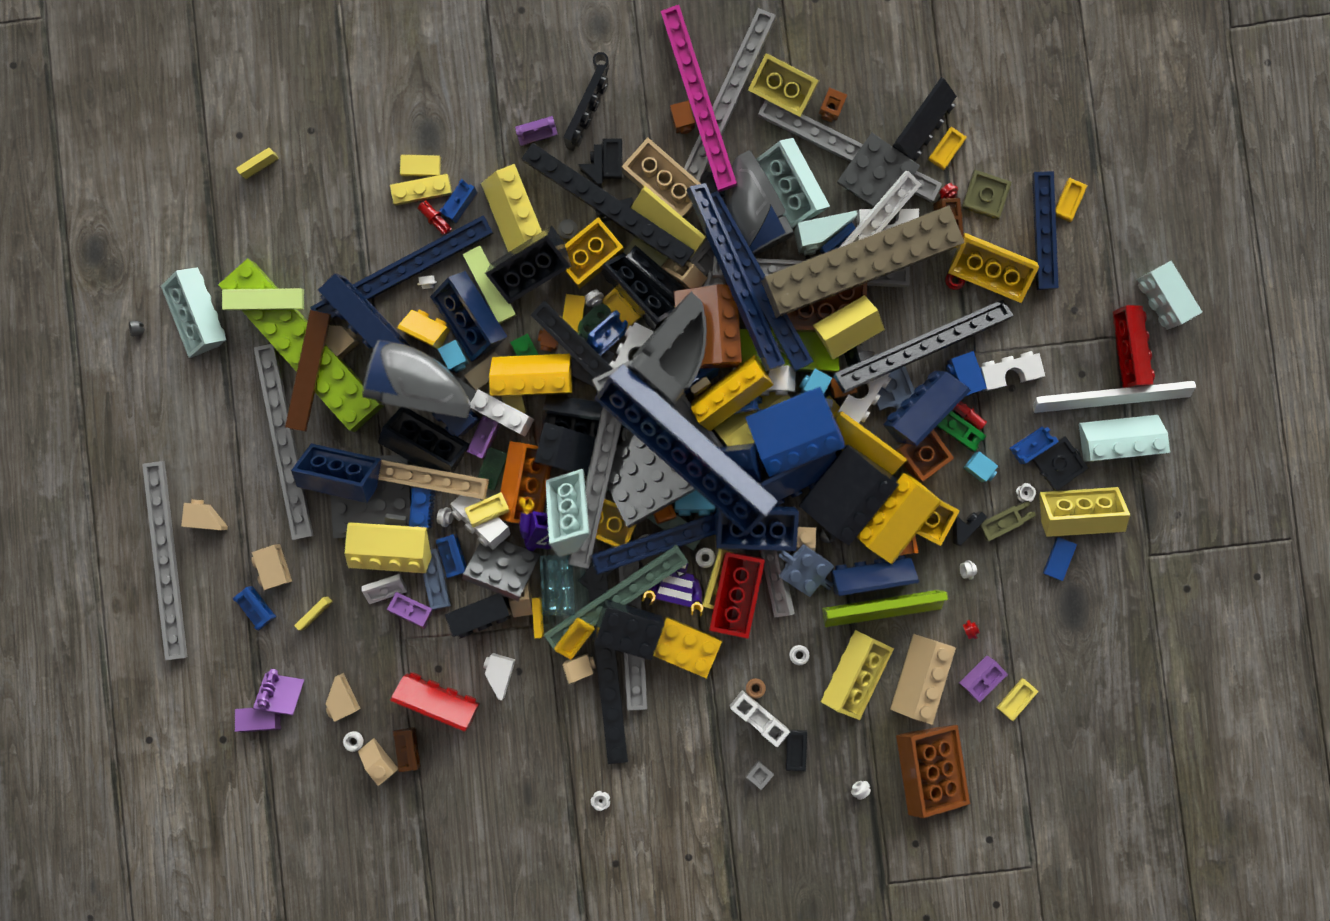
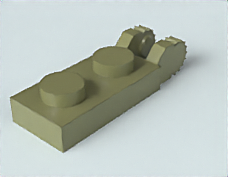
(1005, 521)

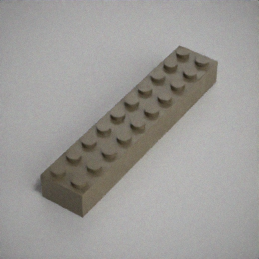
(862, 261)

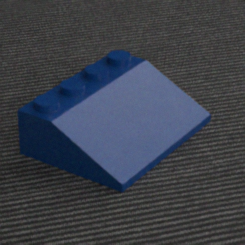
(795, 431)

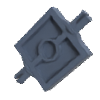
(897, 390)
(806, 570)

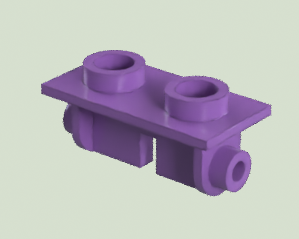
(536, 130)

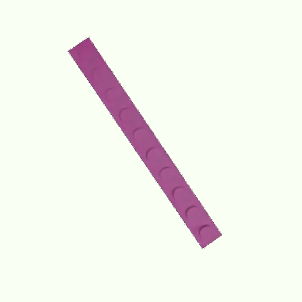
(698, 98)

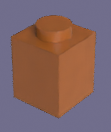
(682, 117)

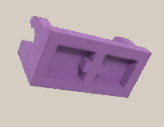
(483, 437)
(409, 610)
(983, 678)
(256, 720)

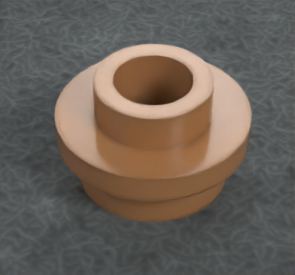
(760, 692)

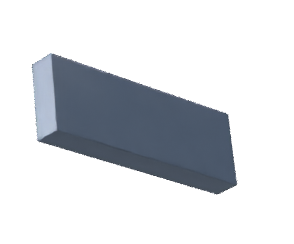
(436, 583)

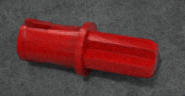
(434, 217)
(969, 415)

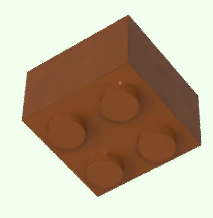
(925, 457)

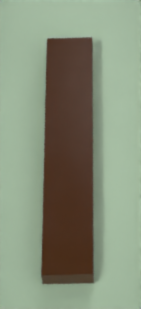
(308, 371)

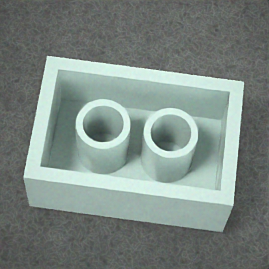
(1169, 296)

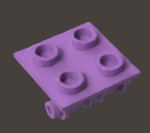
(278, 693)

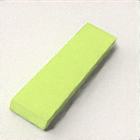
(478, 265)
(262, 299)

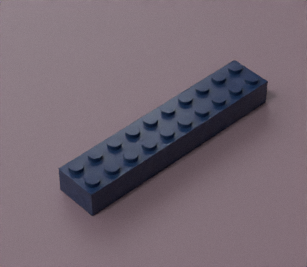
(373, 327)
(685, 449)

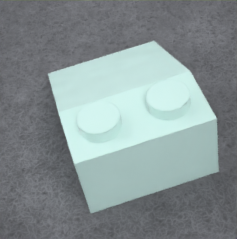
(815, 233)

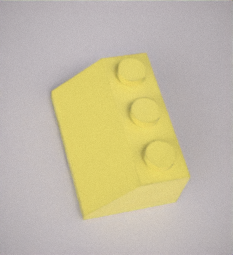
(783, 85)

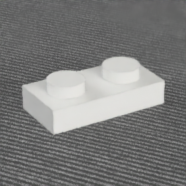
(384, 588)

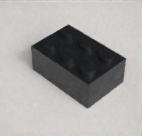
(478, 615)
(628, 629)

